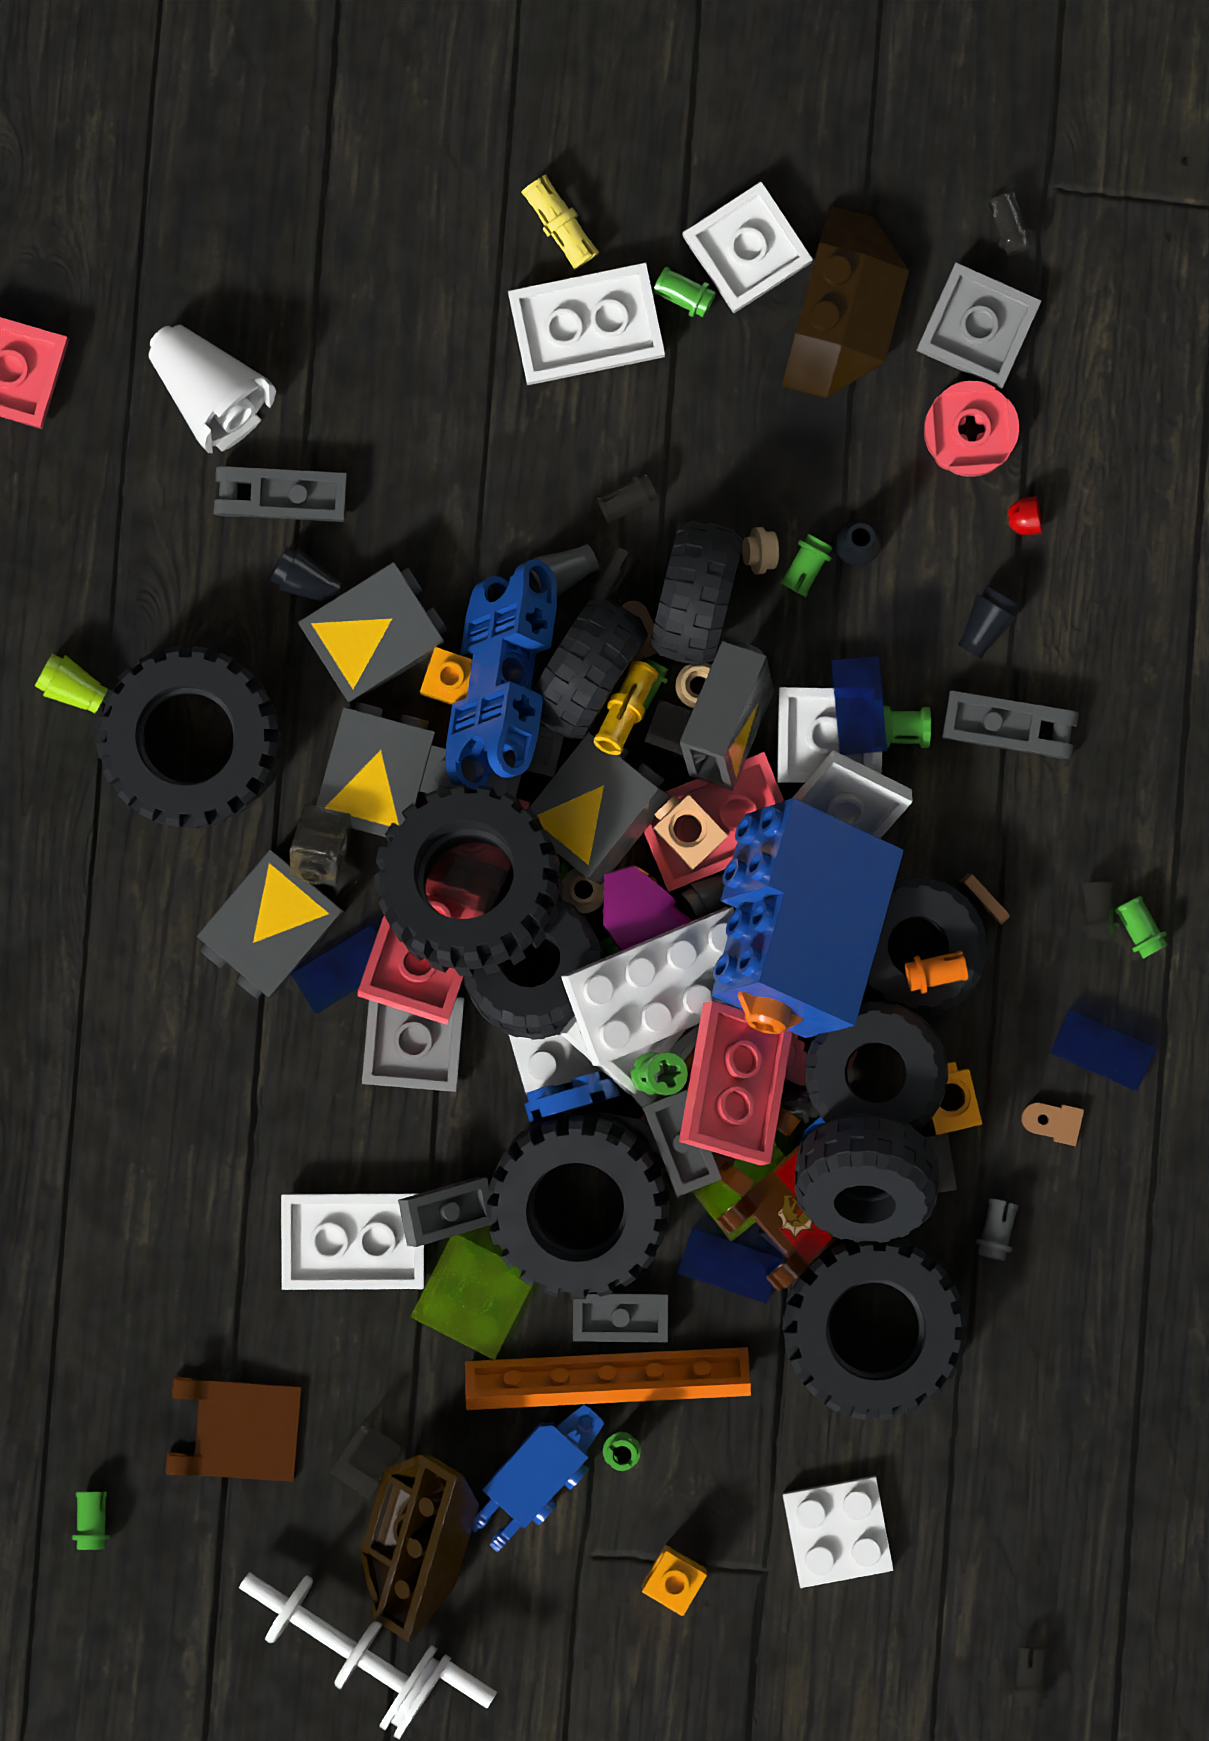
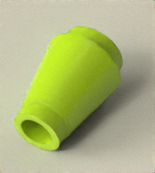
(70, 684)

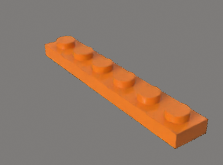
(607, 1378)

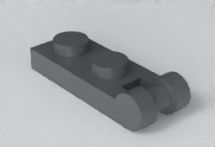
(282, 494)
(1008, 724)

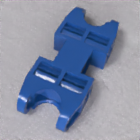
(499, 704)

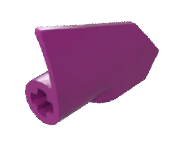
(637, 908)

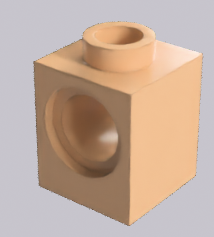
(692, 852)

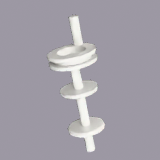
(411, 1690)

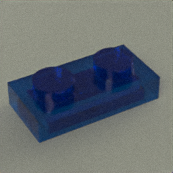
(858, 706)
(336, 971)
(1102, 1050)
(728, 1265)

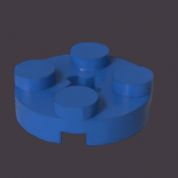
(586, 1091)

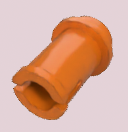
(936, 971)

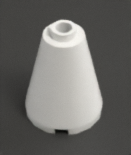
(209, 387)

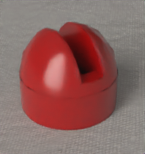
(1025, 516)

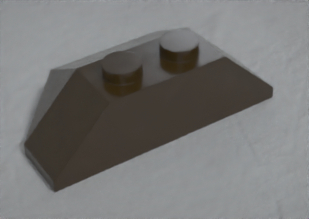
(847, 306)
(416, 1542)

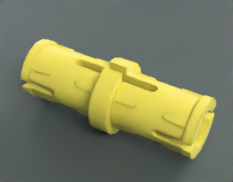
(560, 222)

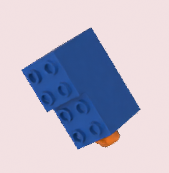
(804, 918)

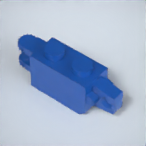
(537, 1471)

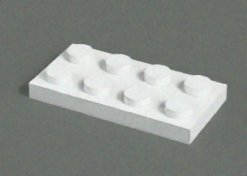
(647, 988)

